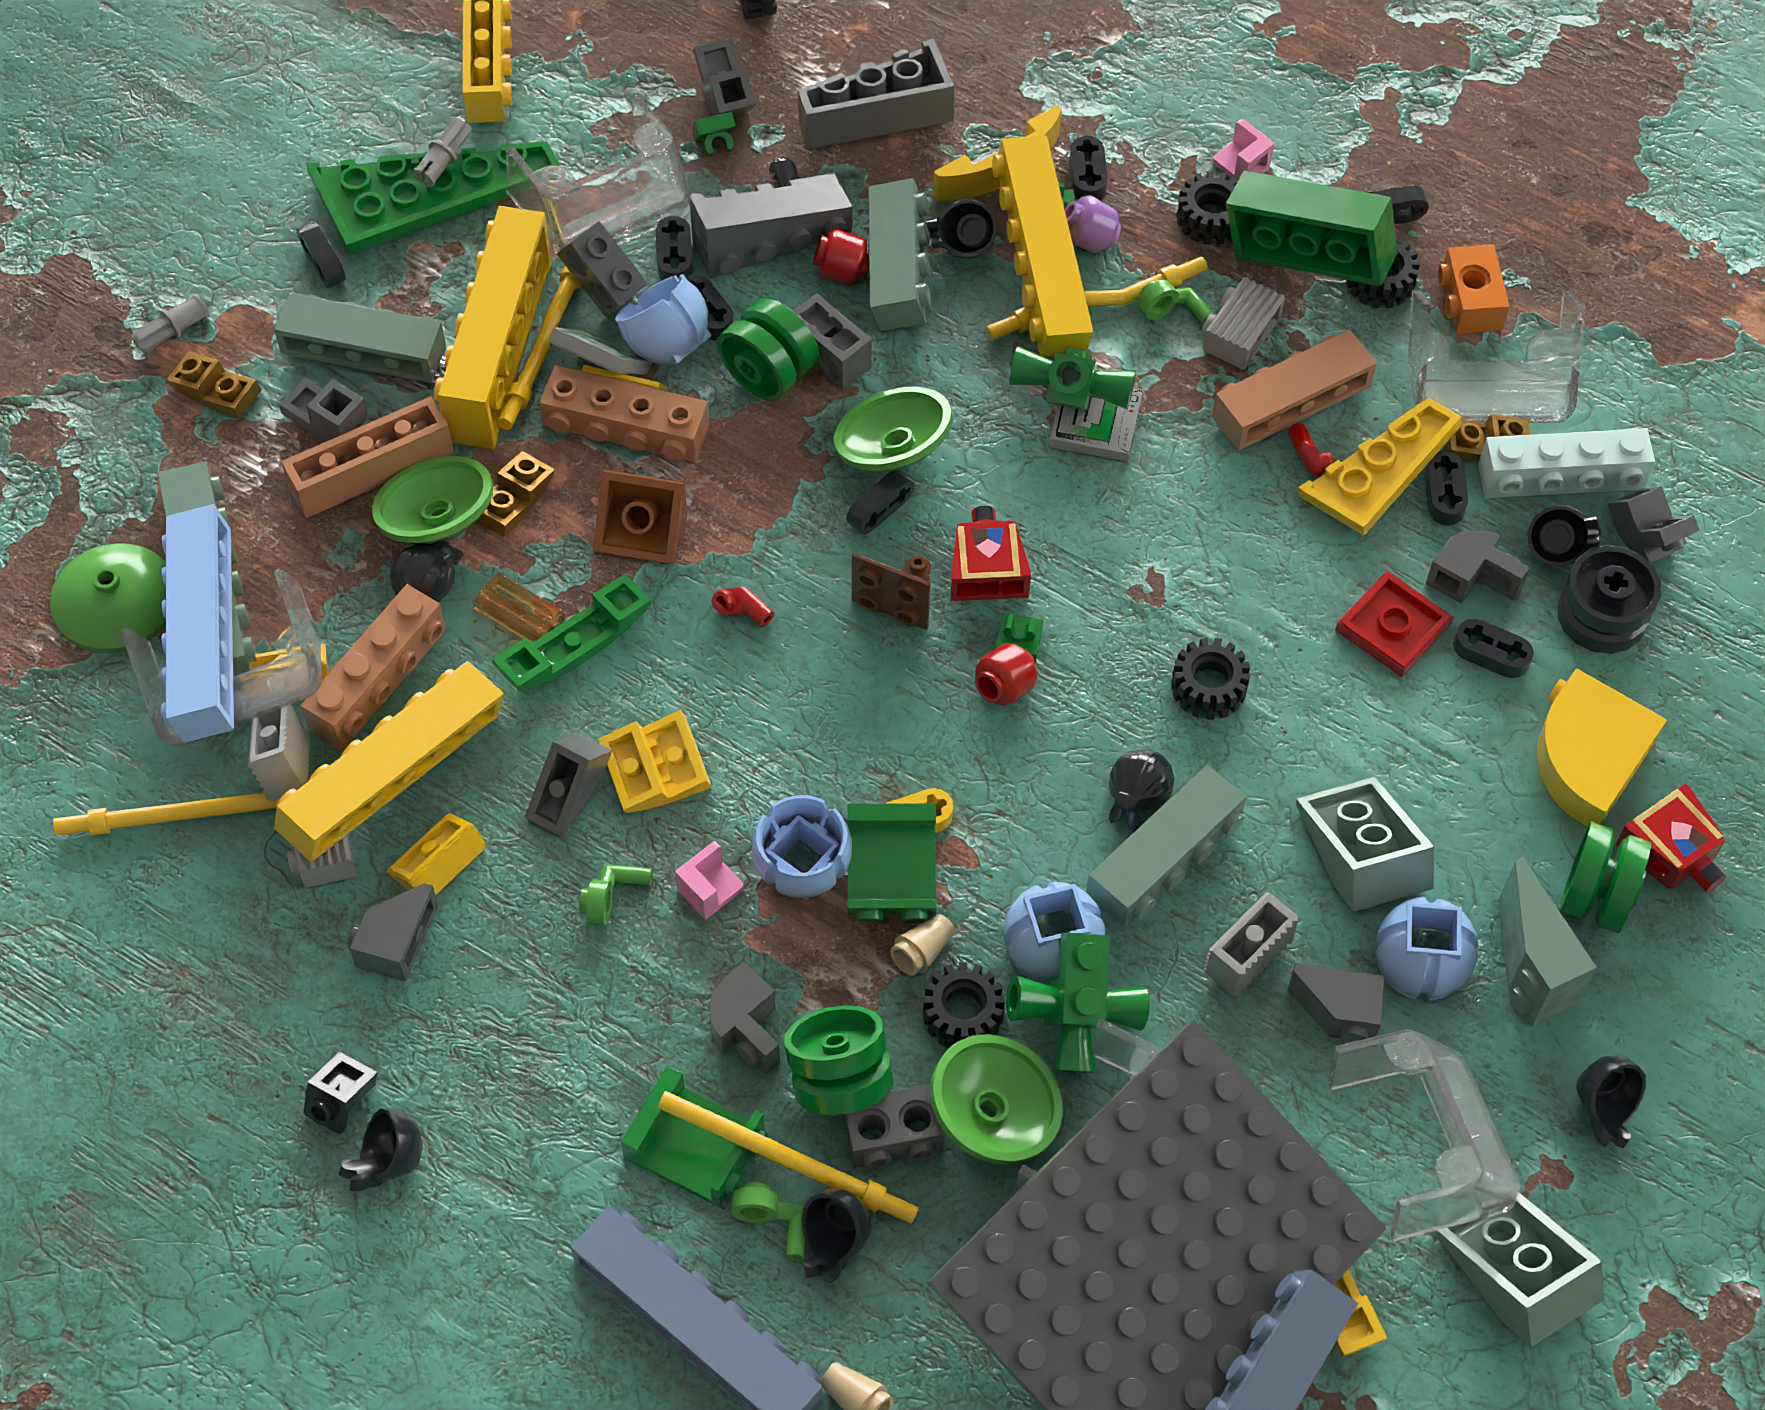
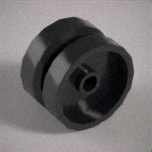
(1609, 599)

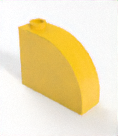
(1592, 745)

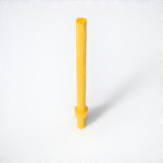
(101, 821)
(870, 1193)

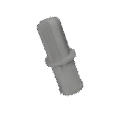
(442, 152)
(170, 323)

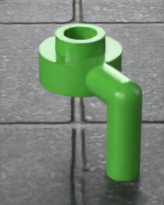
(1161, 297)
(598, 898)
(759, 1205)

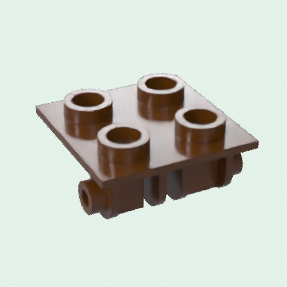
(893, 591)

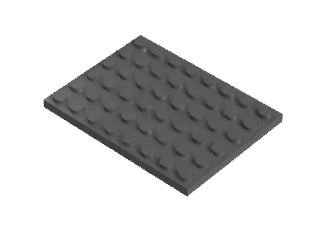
(1154, 1241)

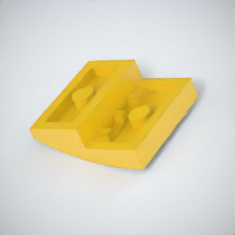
(655, 763)

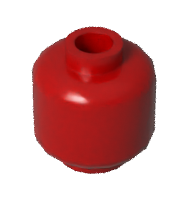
(841, 257)
(1005, 674)

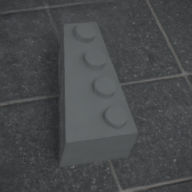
(878, 99)
(766, 223)

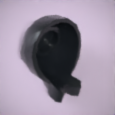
(964, 229)
(1562, 535)
(426, 568)
(1138, 783)
(1611, 1095)
(388, 1150)
(835, 1230)

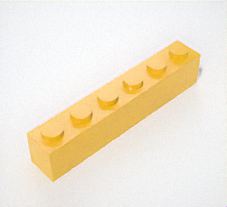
(1042, 245)
(387, 760)

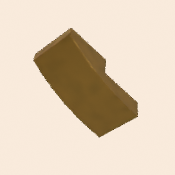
(212, 386)
(1471, 436)
(516, 492)

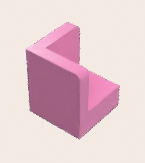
(1247, 152)
(707, 881)

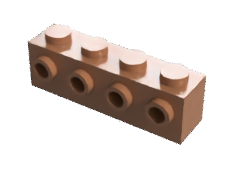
(1293, 389)
(624, 413)
(366, 456)
(374, 667)

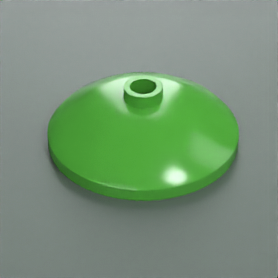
(893, 429)
(433, 499)
(96, 613)
(1006, 1082)

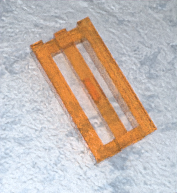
(481, 604)

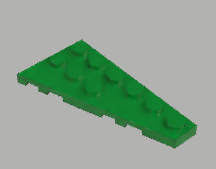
(386, 201)

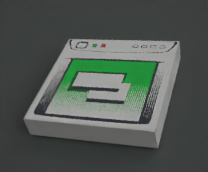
(599, 351)
(1100, 431)

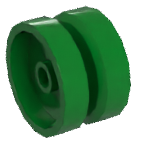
(768, 349)
(1612, 880)
(838, 1060)

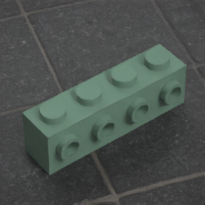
(898, 254)
(360, 337)
(1166, 846)

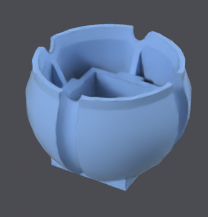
(665, 322)
(810, 822)
(1038, 956)
(1423, 969)

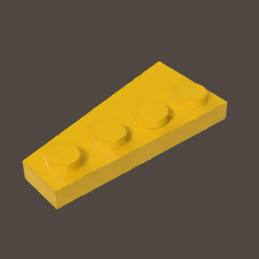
(1382, 468)

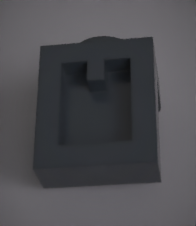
(336, 1091)

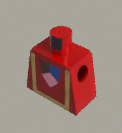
(988, 559)
(1681, 840)

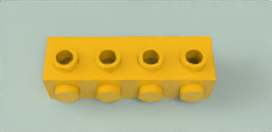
(485, 59)

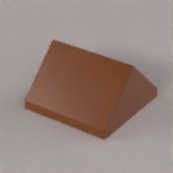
(640, 517)

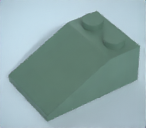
(1368, 844)
(1542, 954)
(1527, 1269)

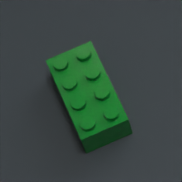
(1312, 227)

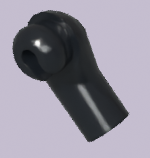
(784, 170)

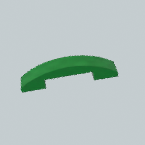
(575, 640)

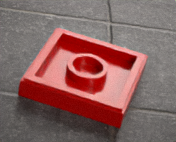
(1394, 623)

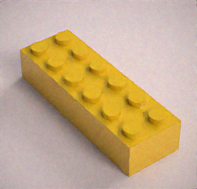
(494, 325)

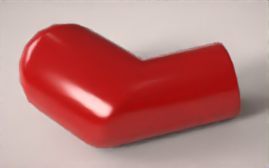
(1307, 450)
(742, 602)

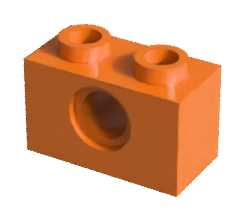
(1474, 289)

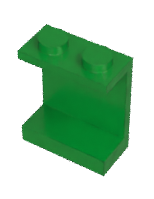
(892, 861)
(686, 1152)

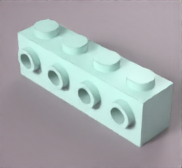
(1565, 463)

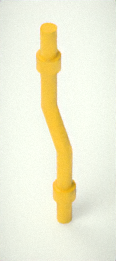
(1172, 273)
(520, 391)

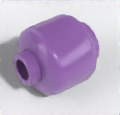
(1092, 224)

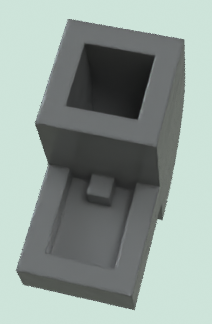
(724, 84)
(325, 410)
(1648, 525)
(1474, 558)
(735, 1015)

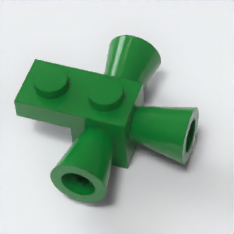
(1072, 378)
(1078, 1000)

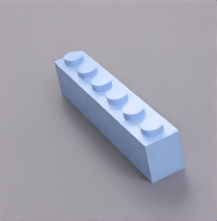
(198, 624)

